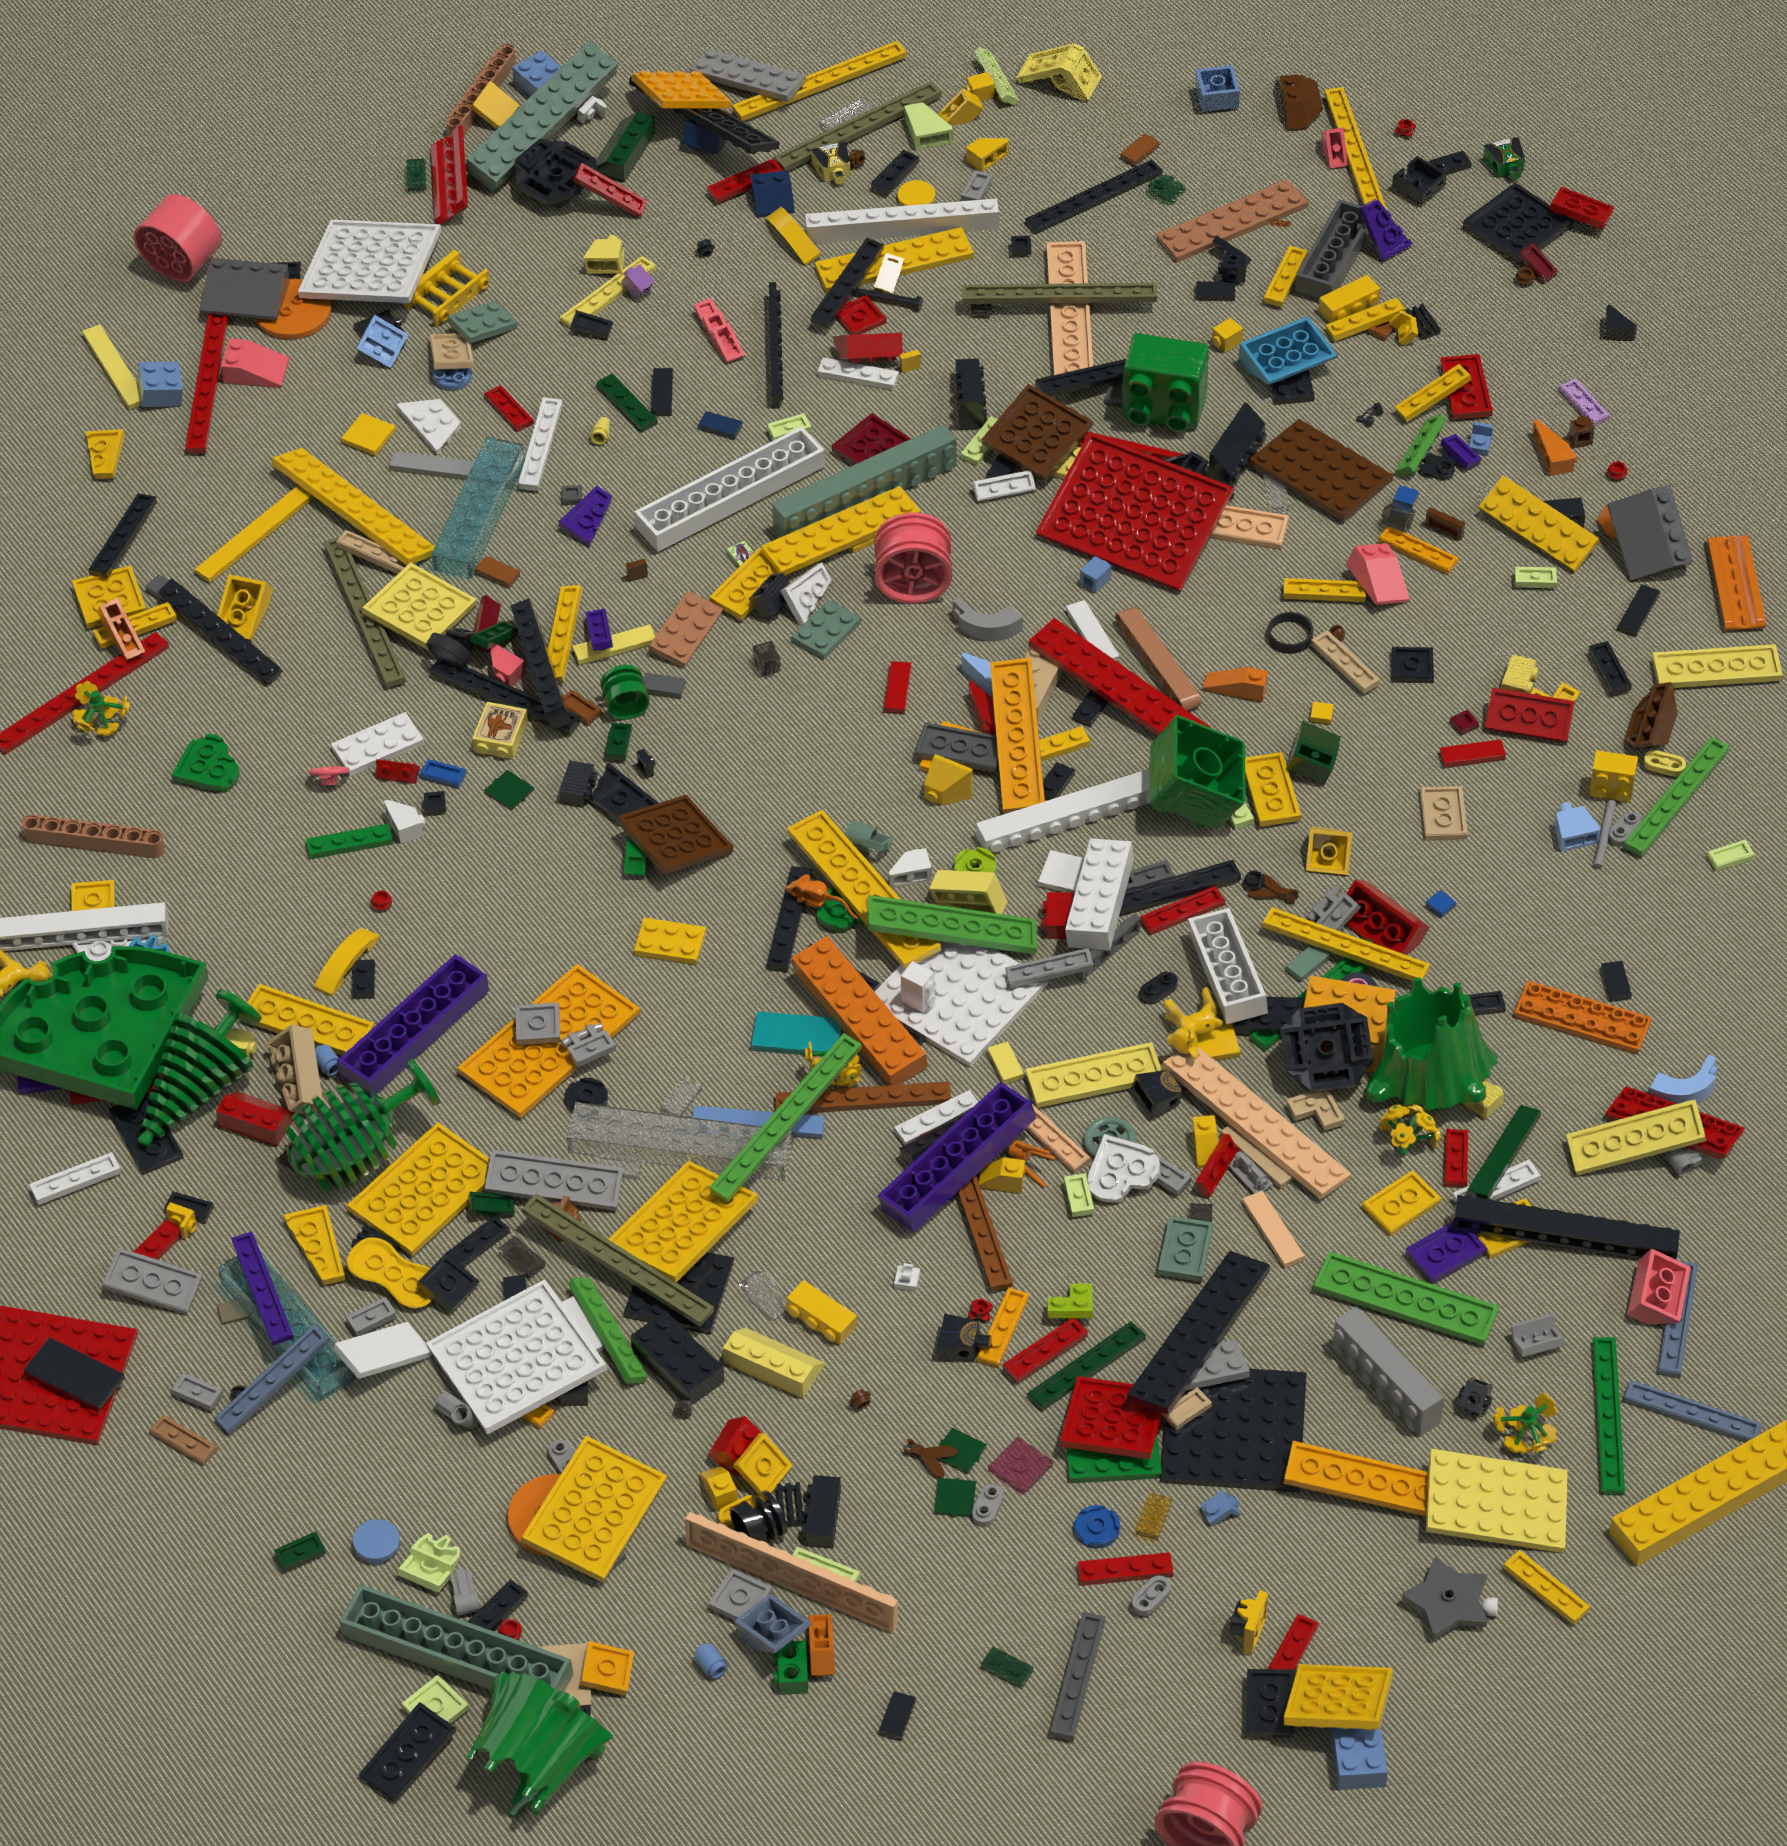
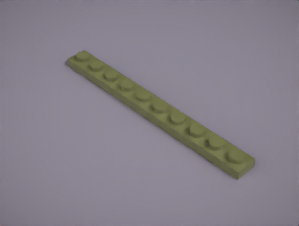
(859, 125)
(1059, 293)
(372, 630)
(618, 1260)

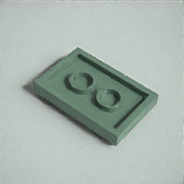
(482, 322)
(826, 629)
(1185, 1248)

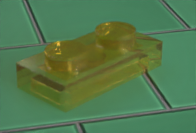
(1153, 1516)

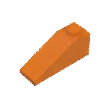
(1554, 450)
(120, 629)
(1240, 683)
(821, 1645)

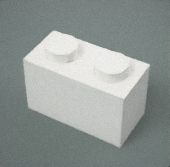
(918, 987)

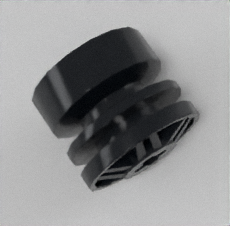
(759, 1518)

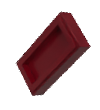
(1538, 263)

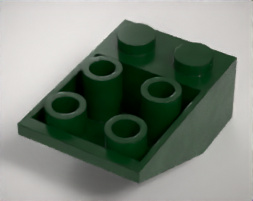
(1314, 752)

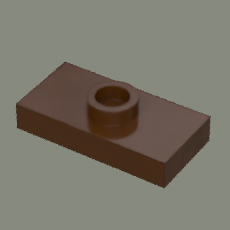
(1445, 523)

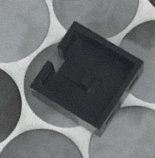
(1422, 182)

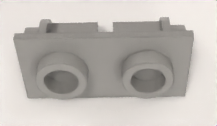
(1250, 1173)

